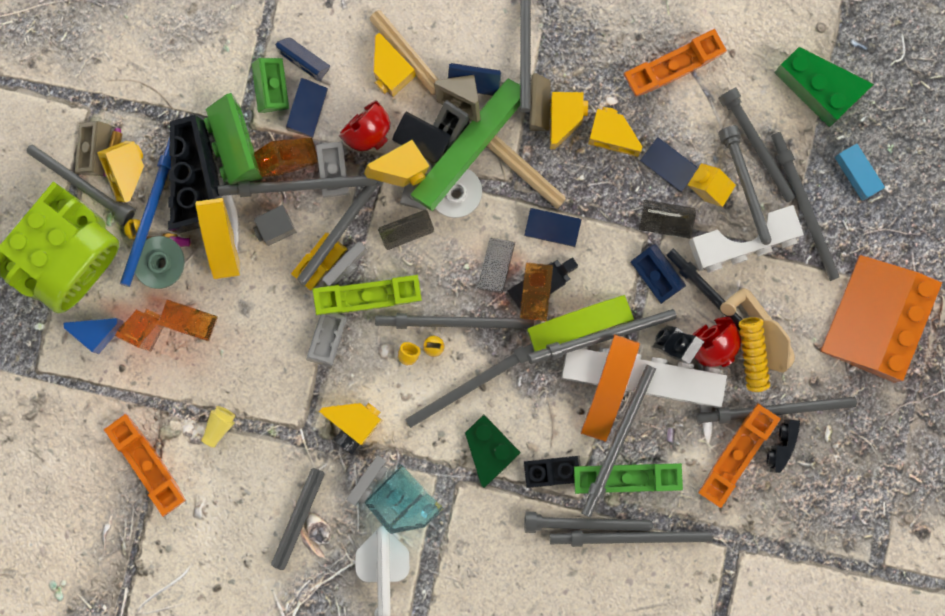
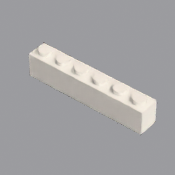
(669, 381)

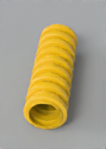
(754, 354)

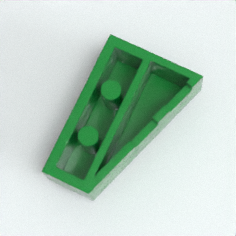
(821, 84)

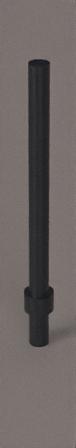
(689, 271)

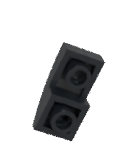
(677, 344)
(780, 455)
(550, 471)

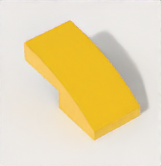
(327, 264)

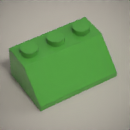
(232, 141)

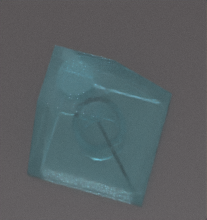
(403, 503)

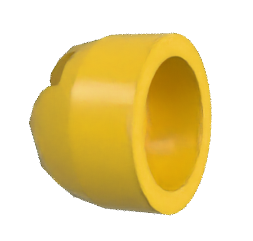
(127, 228)
(433, 352)
(408, 353)

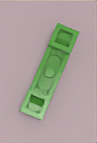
(632, 478)

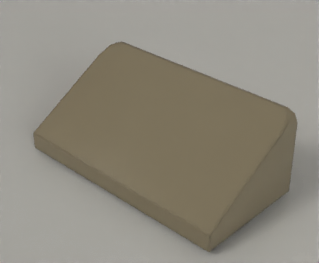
(540, 103)
(92, 138)

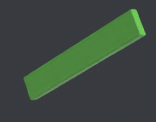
(468, 146)

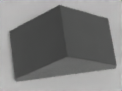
(452, 121)

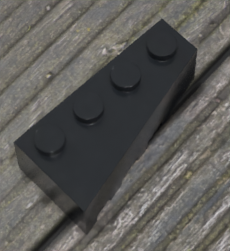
(191, 172)

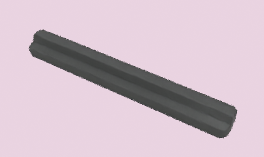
(297, 519)

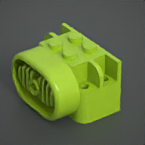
(57, 250)

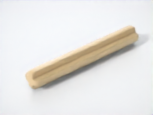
(391, 34)
(526, 172)

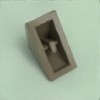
(461, 93)

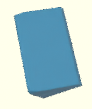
(859, 172)

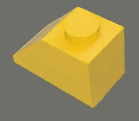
(390, 68)
(566, 115)
(613, 133)
(399, 166)
(123, 168)
(354, 419)

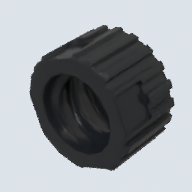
(346, 442)

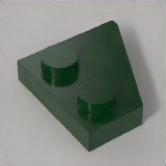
(489, 449)

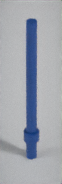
(164, 166)

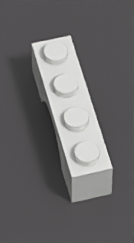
(715, 249)

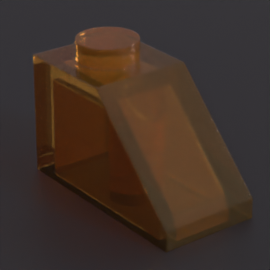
(285, 156)
(141, 329)

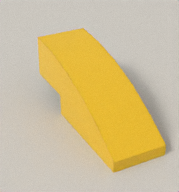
(218, 238)

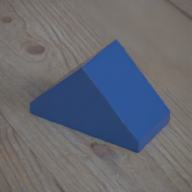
(94, 333)

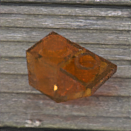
(536, 291)
(187, 320)

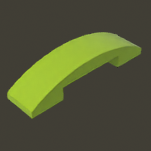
(367, 295)
(581, 323)

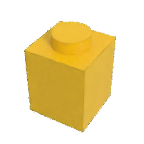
(711, 185)

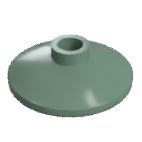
(153, 252)

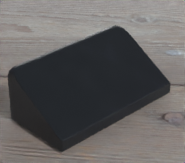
(429, 139)

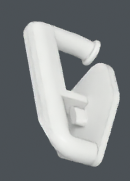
(382, 561)

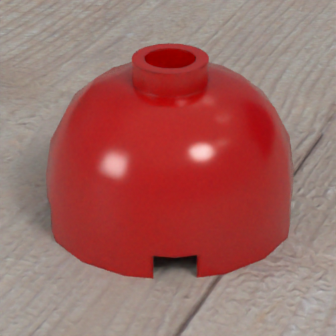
(367, 128)
(720, 343)

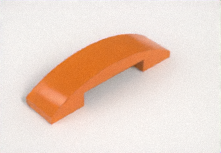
(675, 64)
(610, 388)
(738, 455)
(146, 464)

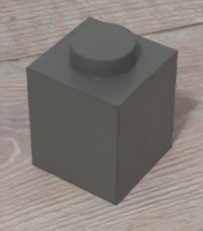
(274, 226)

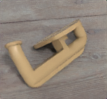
(778, 347)

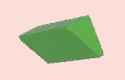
(270, 85)

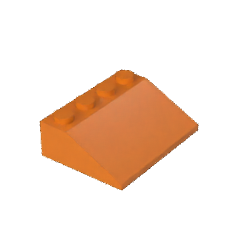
(881, 318)

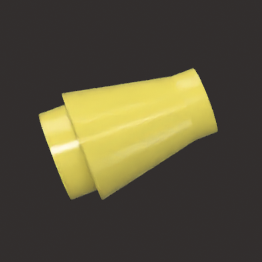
(218, 424)

